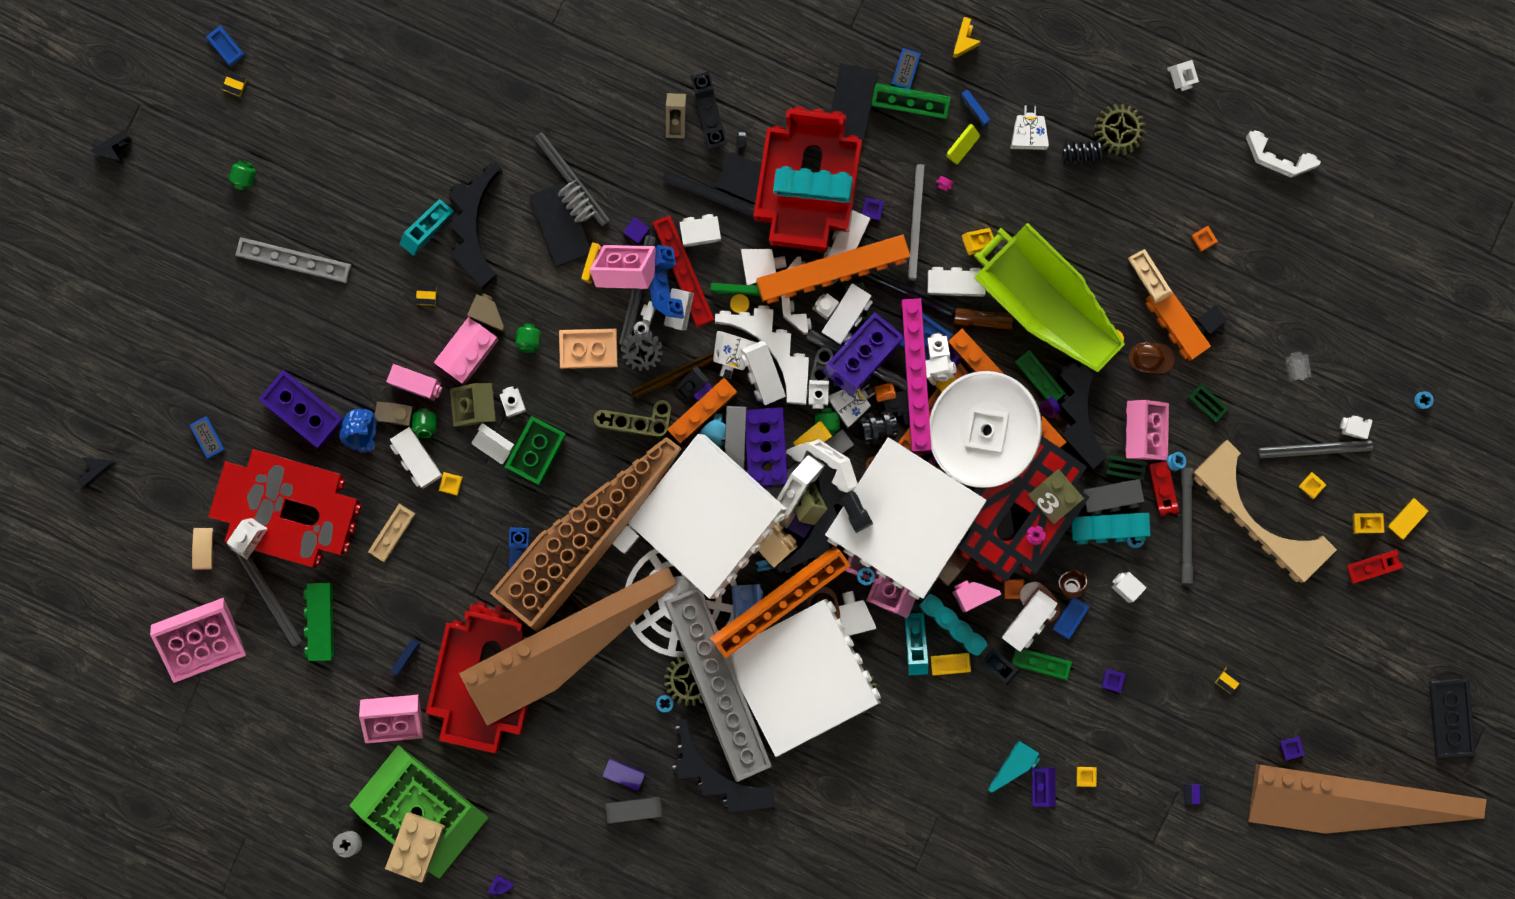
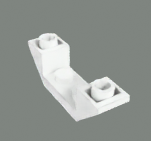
(1257, 143)
(799, 321)
(844, 477)
(796, 486)

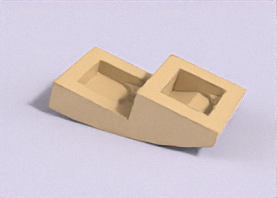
(202, 548)

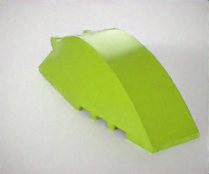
(1048, 297)

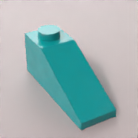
(425, 227)
(916, 644)
(1017, 763)

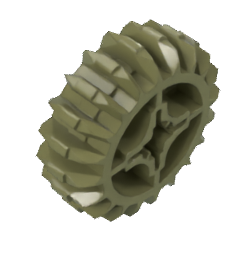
(1121, 113)
(673, 677)

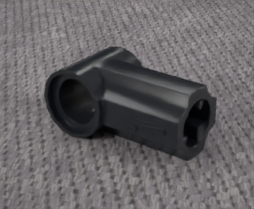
(857, 514)

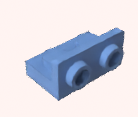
(745, 597)

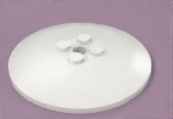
(959, 423)

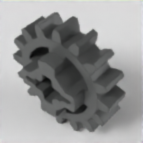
(648, 345)

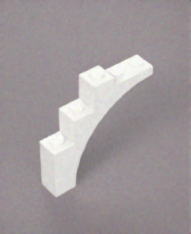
(760, 326)

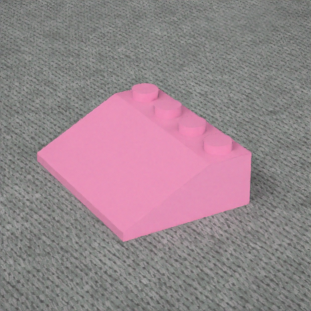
(197, 640)

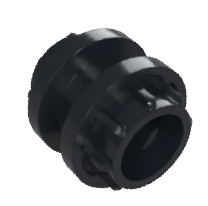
(877, 428)

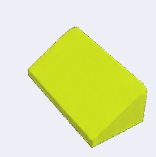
(963, 144)

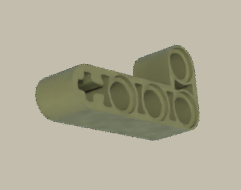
(633, 419)

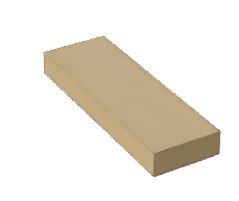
(1150, 276)
(391, 533)

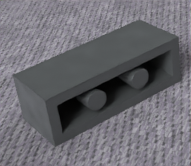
(1113, 497)

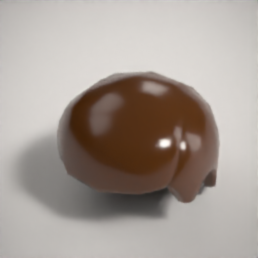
(1073, 584)

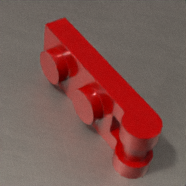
(1163, 488)
(1373, 566)

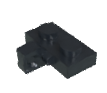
(898, 405)

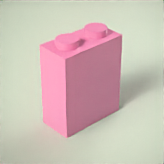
(414, 382)

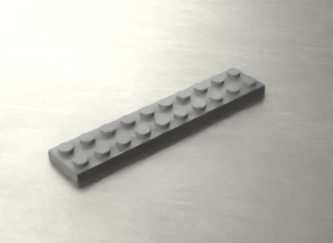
(717, 685)

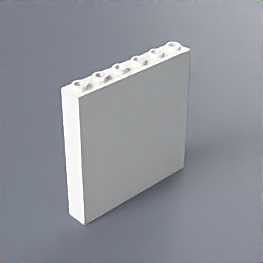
(707, 516)
(915, 519)
(803, 677)

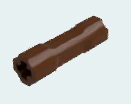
(985, 319)

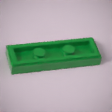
(734, 289)
(1039, 376)
(1041, 663)

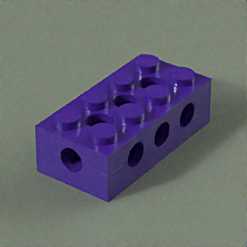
(865, 365)
(288, 411)
(775, 438)

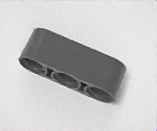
(819, 366)
(633, 810)

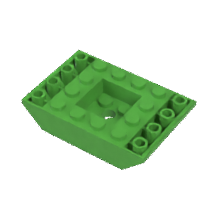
(407, 784)

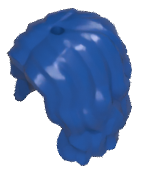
(359, 430)

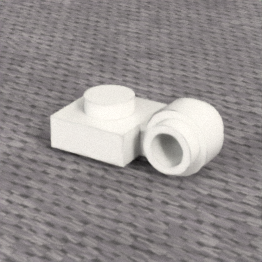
(648, 313)

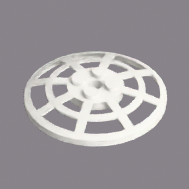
(682, 586)

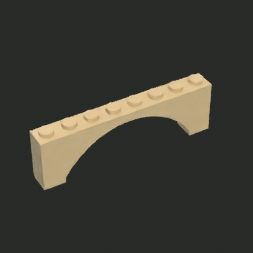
(1219, 477)

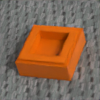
(1204, 238)
(884, 392)
(1013, 588)

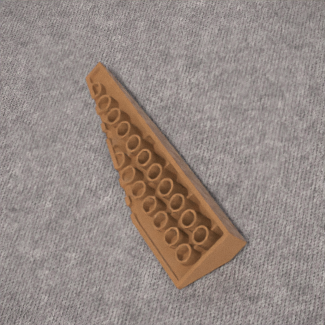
(574, 544)
(556, 653)
(1346, 804)

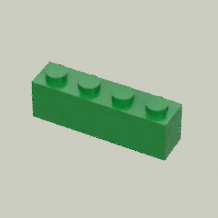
(911, 100)
(319, 622)

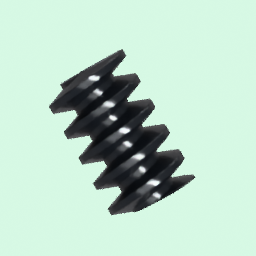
(1082, 152)

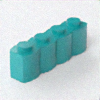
(813, 185)
(1111, 527)
(949, 621)

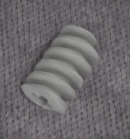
(576, 202)
(347, 851)

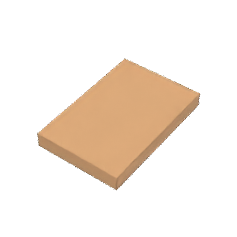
(588, 348)

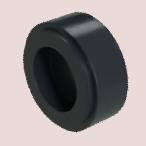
(741, 139)

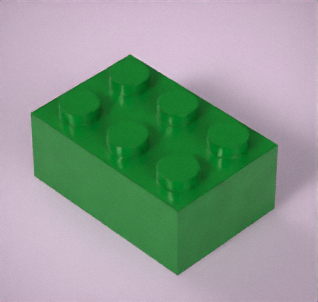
(535, 450)

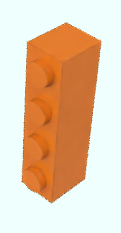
(1179, 325)
(702, 411)

